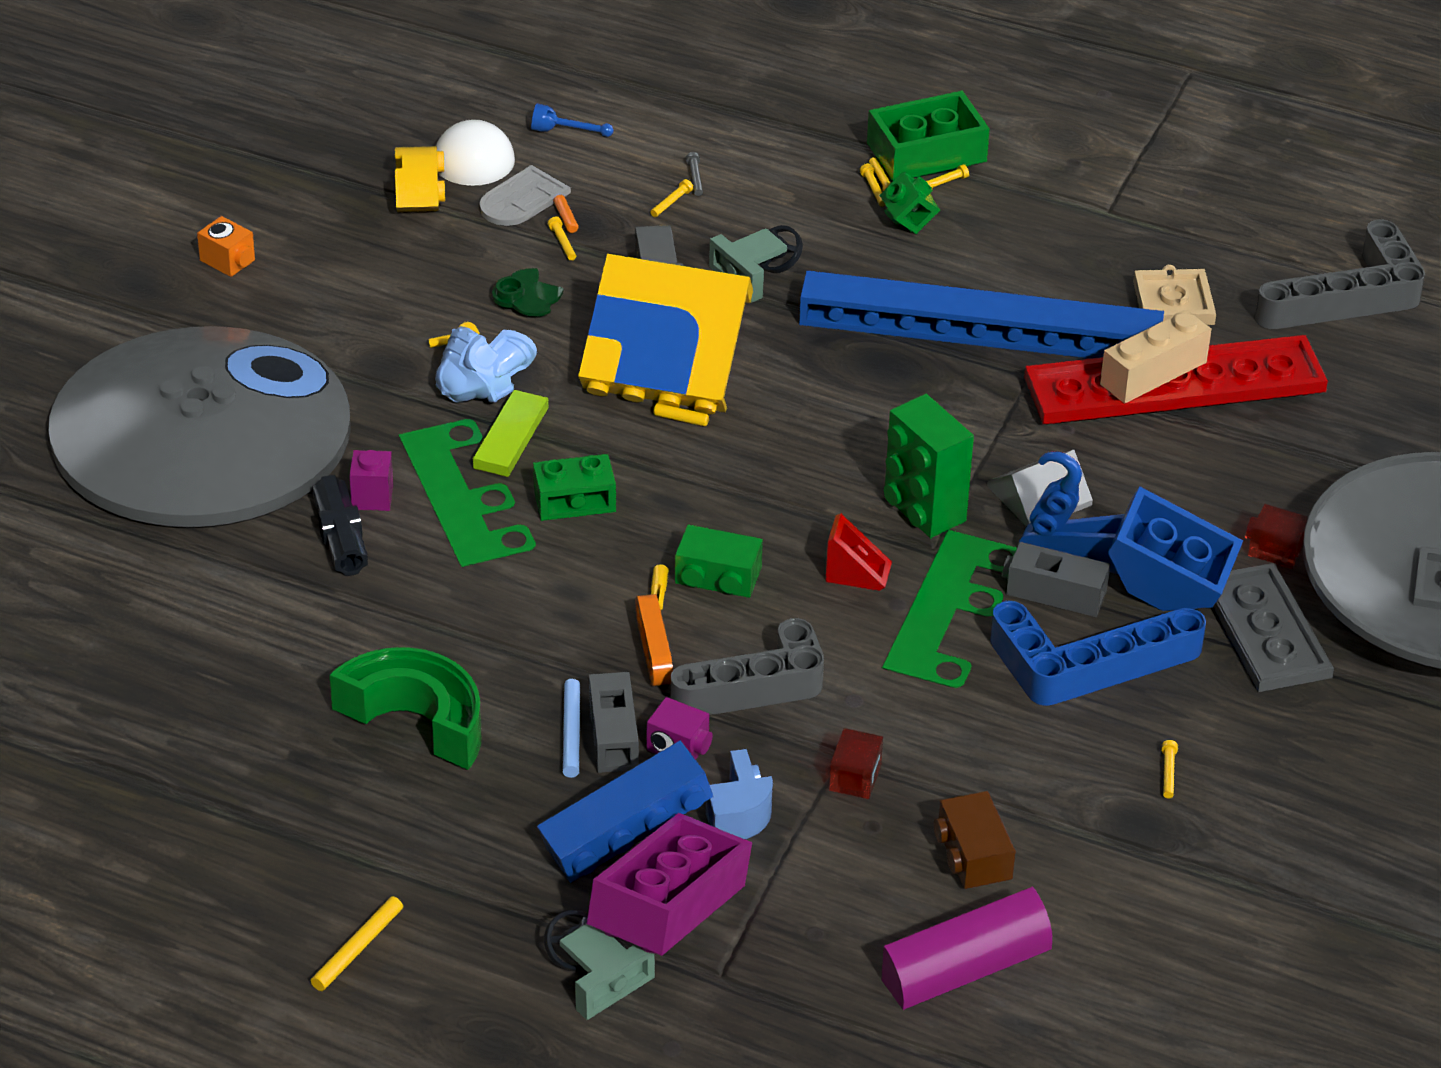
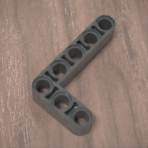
(1387, 285)

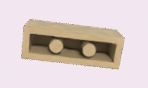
(1155, 356)

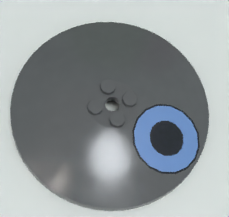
(151, 451)

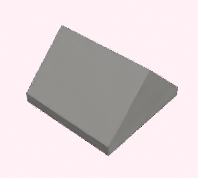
(1025, 485)

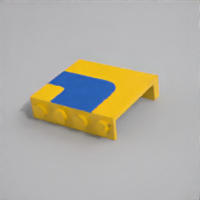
(664, 333)

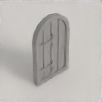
(521, 197)

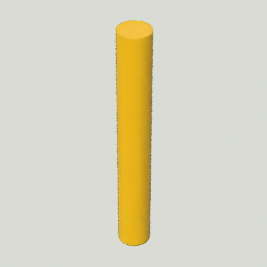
(356, 943)

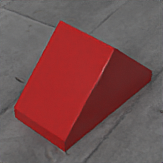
(854, 558)

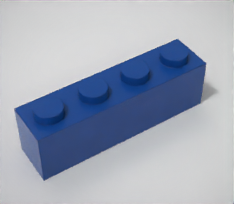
(625, 811)

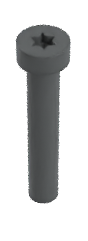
(693, 160)

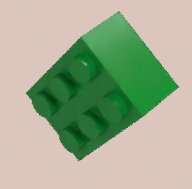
(928, 135)
(928, 465)

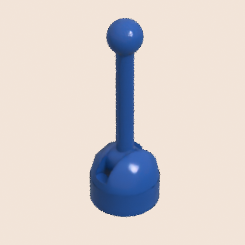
(545, 119)

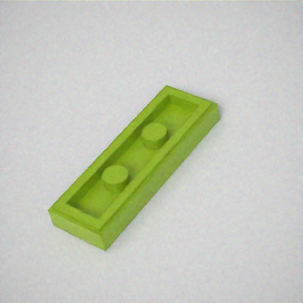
(510, 433)

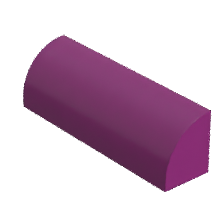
(966, 948)

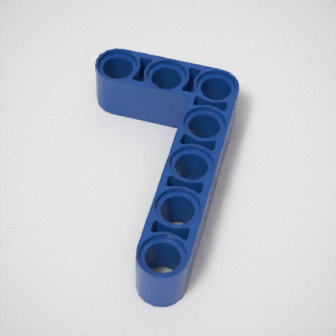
(1096, 662)

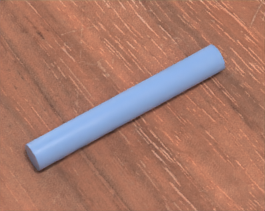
(571, 728)

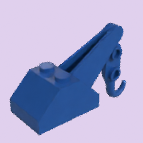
(1154, 547)

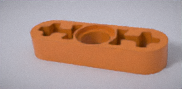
(654, 639)

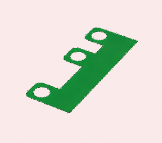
(456, 505)
(940, 595)

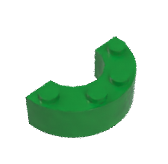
(415, 683)

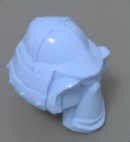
(481, 369)

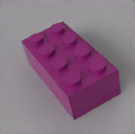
(669, 883)

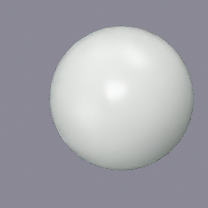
(475, 153)

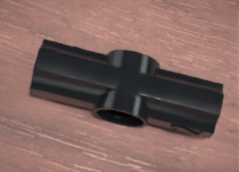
(340, 525)

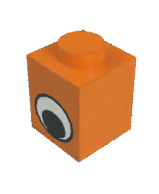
(226, 246)

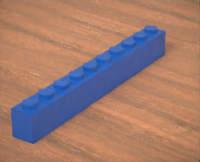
(968, 315)

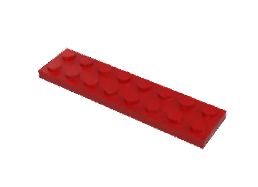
(1231, 375)

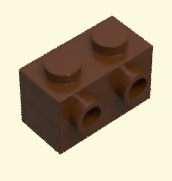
(975, 840)

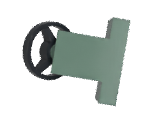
(746, 253)
(610, 966)

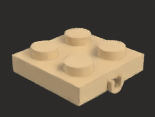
(1175, 292)

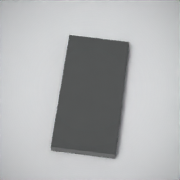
(1270, 630)

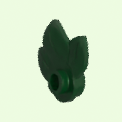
(526, 293)

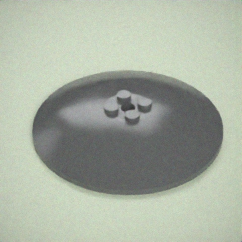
(1378, 554)

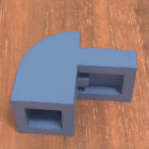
(745, 802)

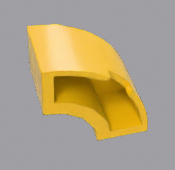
(418, 178)

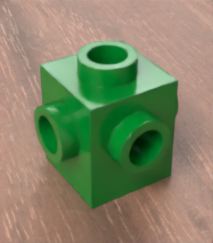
(909, 202)

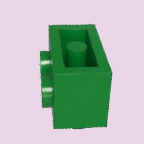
(574, 487)

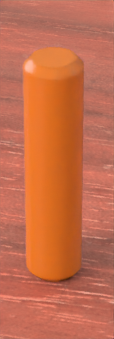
(566, 213)

